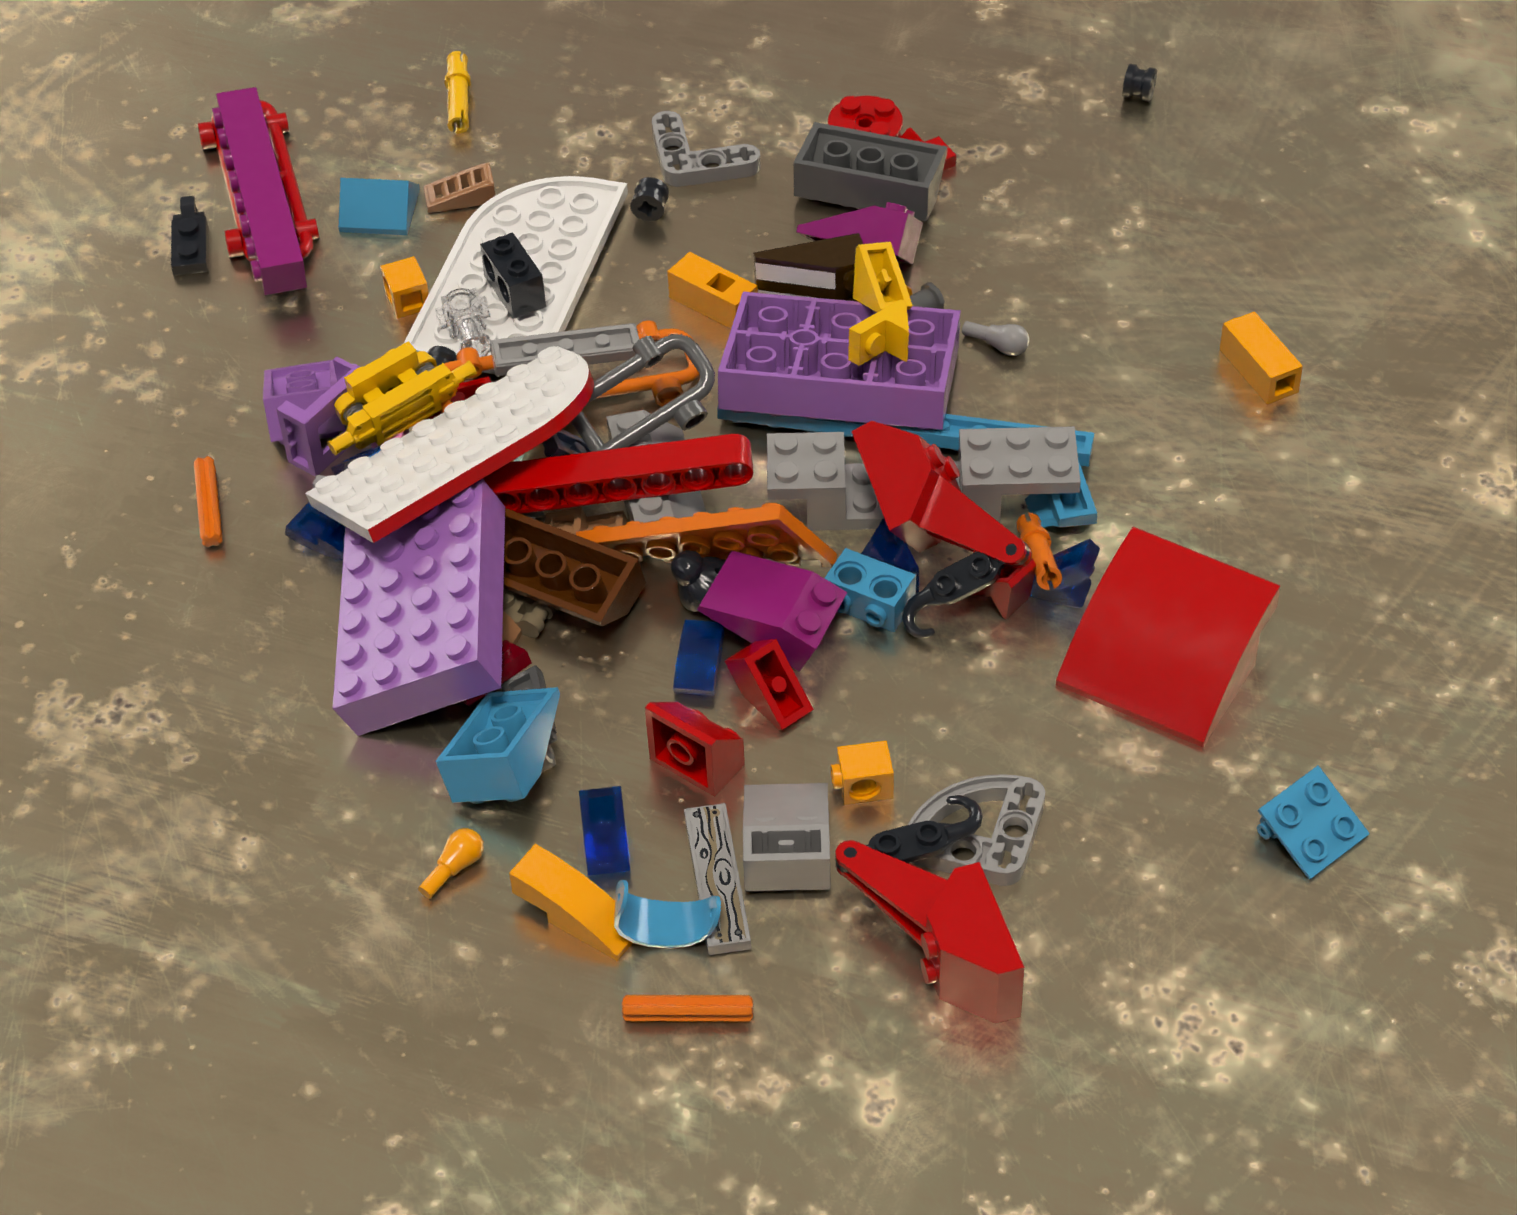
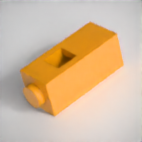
(707, 288)
(1261, 357)

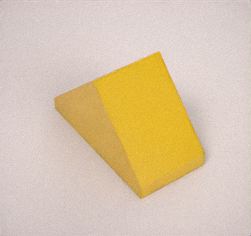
(878, 277)

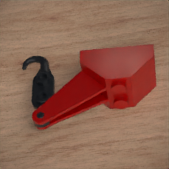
(926, 506)
(952, 919)

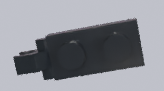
(189, 239)

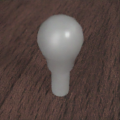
(1007, 338)

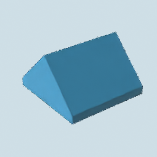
(376, 206)

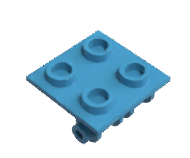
(1311, 822)

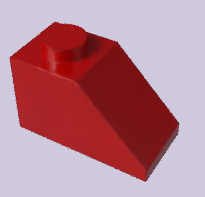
(769, 682)

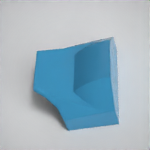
(1064, 508)

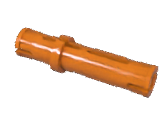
(1039, 542)

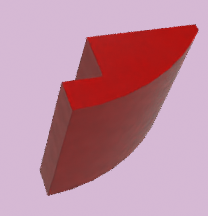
(1168, 636)

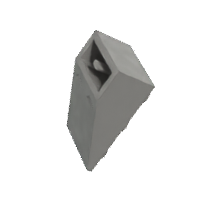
(786, 837)

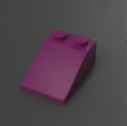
(874, 225)
(773, 602)

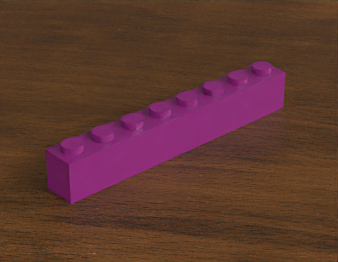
(260, 192)

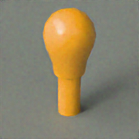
(460, 851)

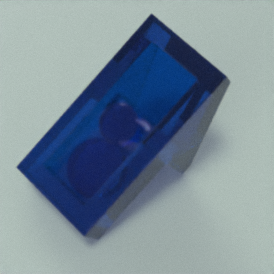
(1076, 567)
(604, 830)

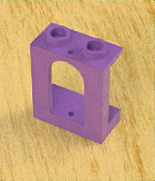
(301, 426)

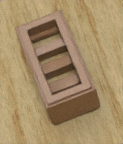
(466, 189)

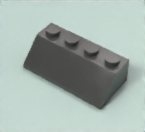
(868, 169)

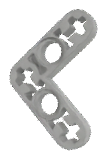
(743, 158)

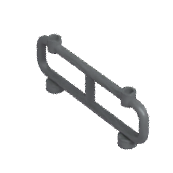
(685, 408)

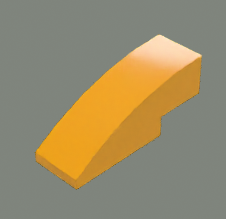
(569, 899)

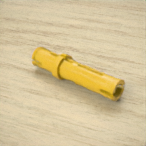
(457, 86)

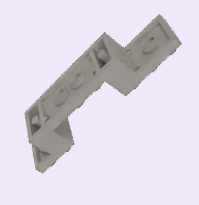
(989, 465)

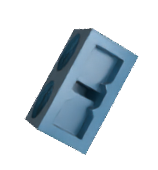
(873, 589)

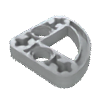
(989, 851)

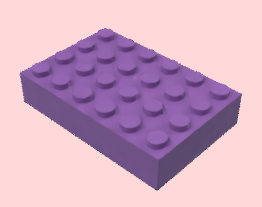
(794, 362)
(422, 613)

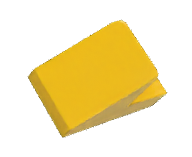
(879, 333)

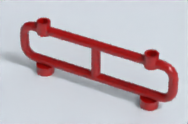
(277, 125)

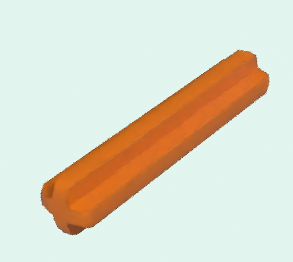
(207, 501)
(687, 1008)

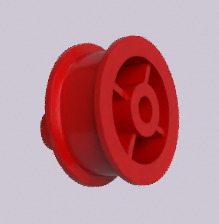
(868, 114)

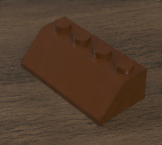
(569, 571)

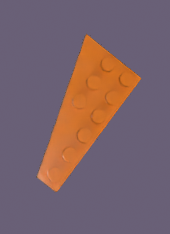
(759, 532)

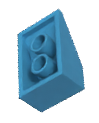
(500, 746)

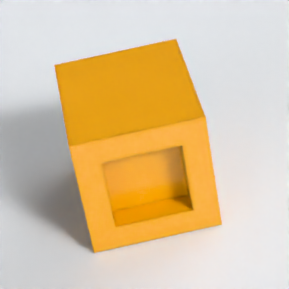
(404, 286)
(863, 772)

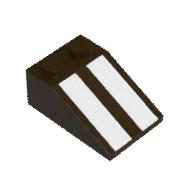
(809, 269)

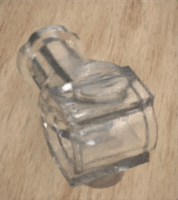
(464, 318)

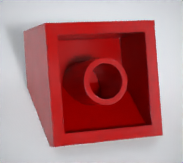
(693, 746)

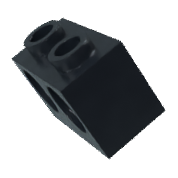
(513, 275)

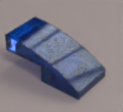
(317, 532)
(698, 657)

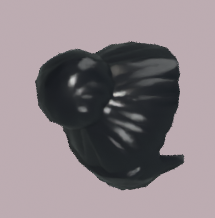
(694, 576)

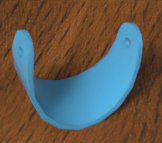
(664, 922)

